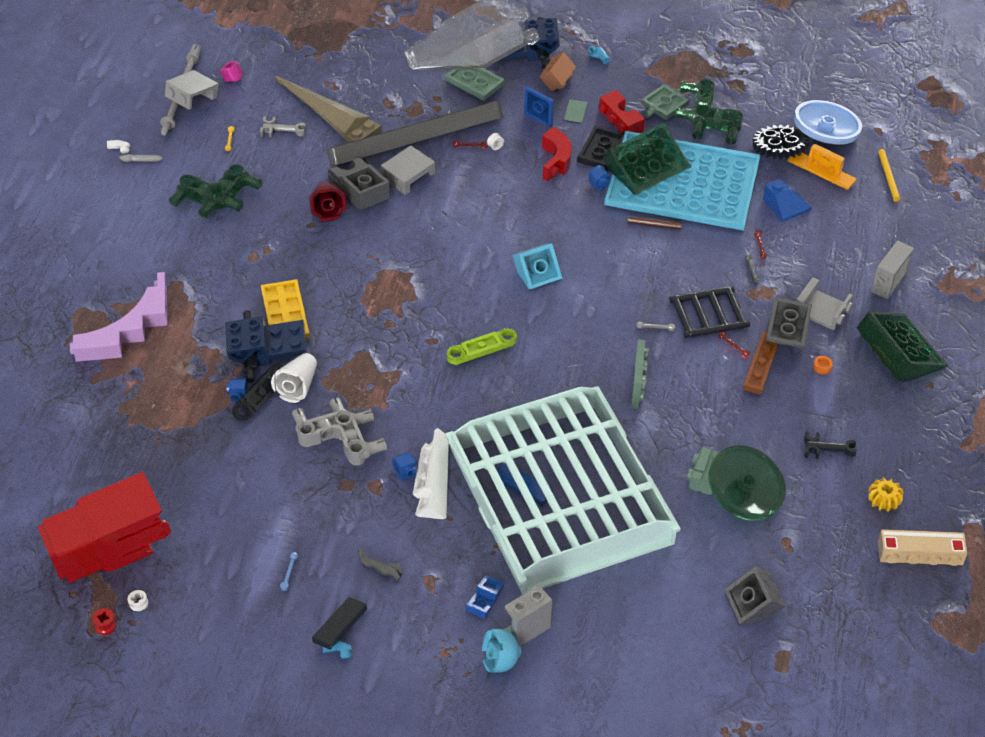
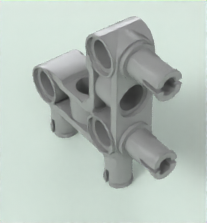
(338, 425)

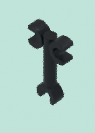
(815, 446)

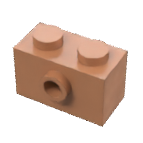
(557, 71)

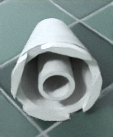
(295, 378)

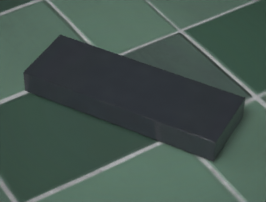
(339, 623)

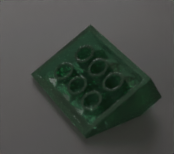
(646, 159)
(900, 345)

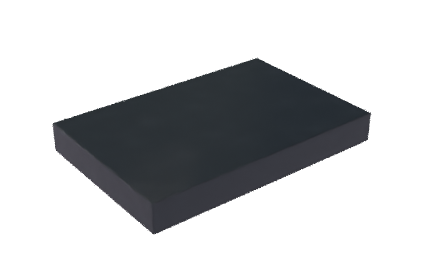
(597, 145)

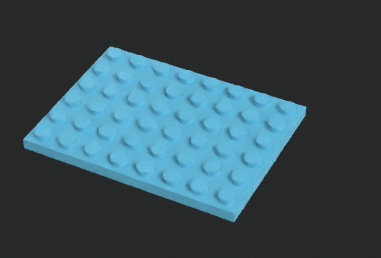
(709, 192)

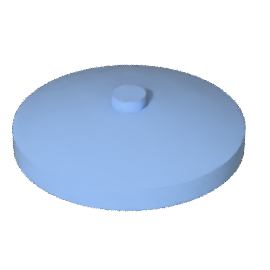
(827, 122)

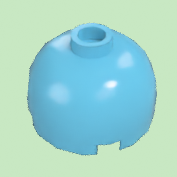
(501, 650)

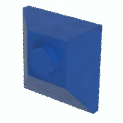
(538, 106)
(784, 200)

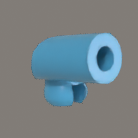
(599, 53)
(344, 648)

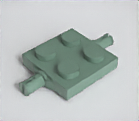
(664, 102)

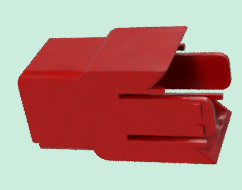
(105, 529)

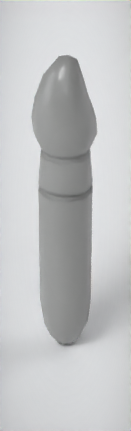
(140, 158)

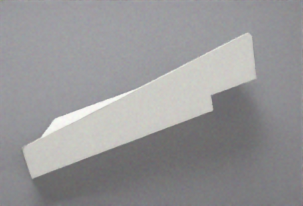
(432, 478)

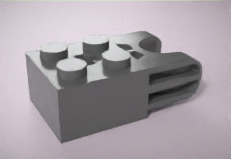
(361, 184)

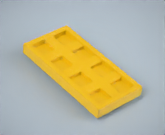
(283, 303)

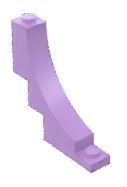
(107, 341)

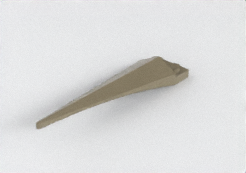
(346, 121)

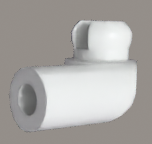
(119, 144)

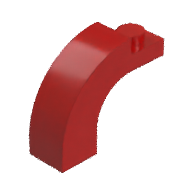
(560, 146)

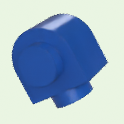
(599, 177)
(236, 388)
(404, 465)

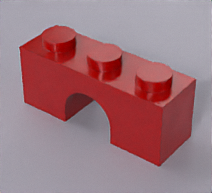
(613, 107)

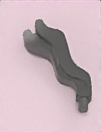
(390, 569)

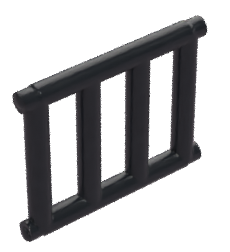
(706, 328)

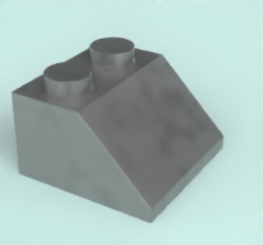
(754, 596)

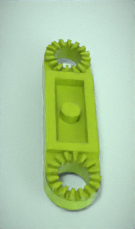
(481, 346)

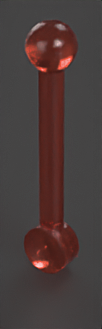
(483, 144)
(757, 234)
(745, 353)

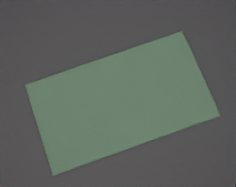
(575, 111)

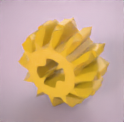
(885, 494)

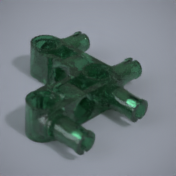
(705, 116)
(215, 195)

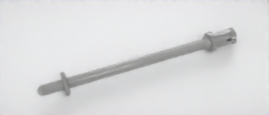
(192, 59)

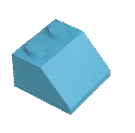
(537, 266)

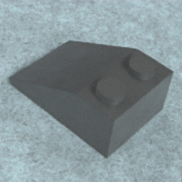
(789, 322)

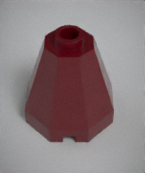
(327, 201)

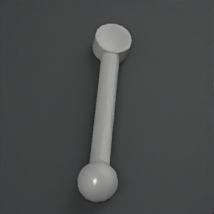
(671, 327)

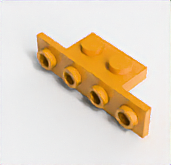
(824, 164)

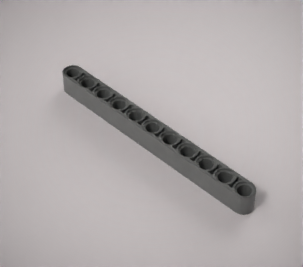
(414, 133)

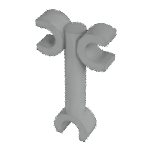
(270, 126)

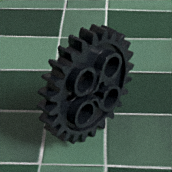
(780, 142)

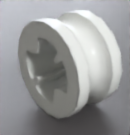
(495, 141)
(143, 603)

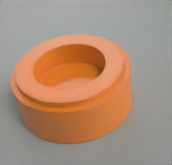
(822, 365)

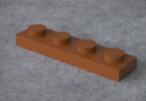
(760, 365)

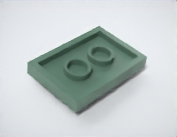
(476, 81)
(640, 369)

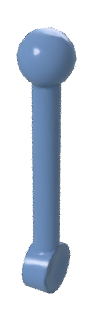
(284, 585)

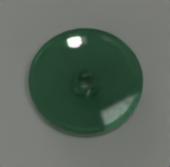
(747, 482)

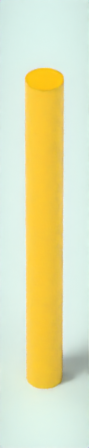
(889, 176)

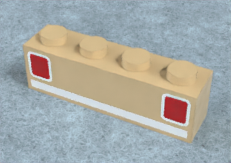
(922, 547)

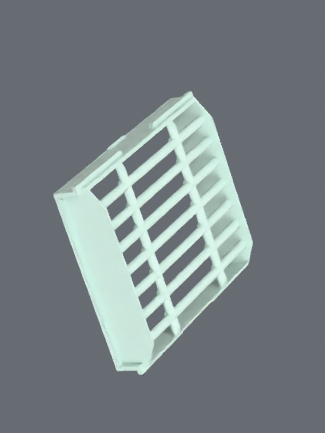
(580, 558)

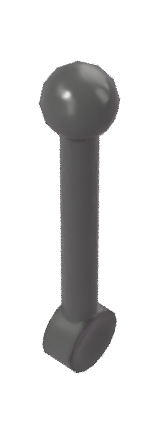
(748, 258)

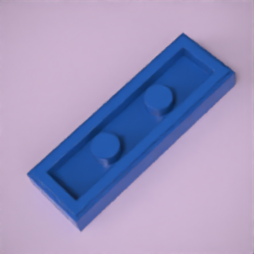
(530, 482)

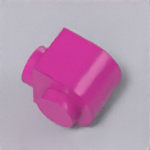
(231, 72)

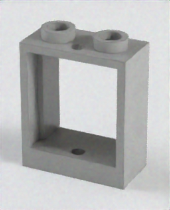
(892, 269)

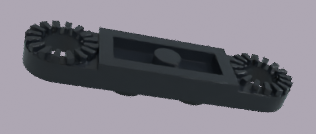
(256, 394)

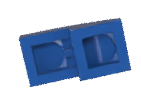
(485, 596)

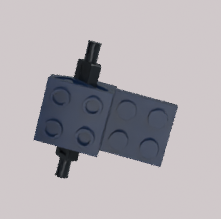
(547, 42)
(256, 343)

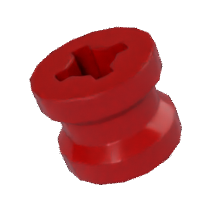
(108, 625)

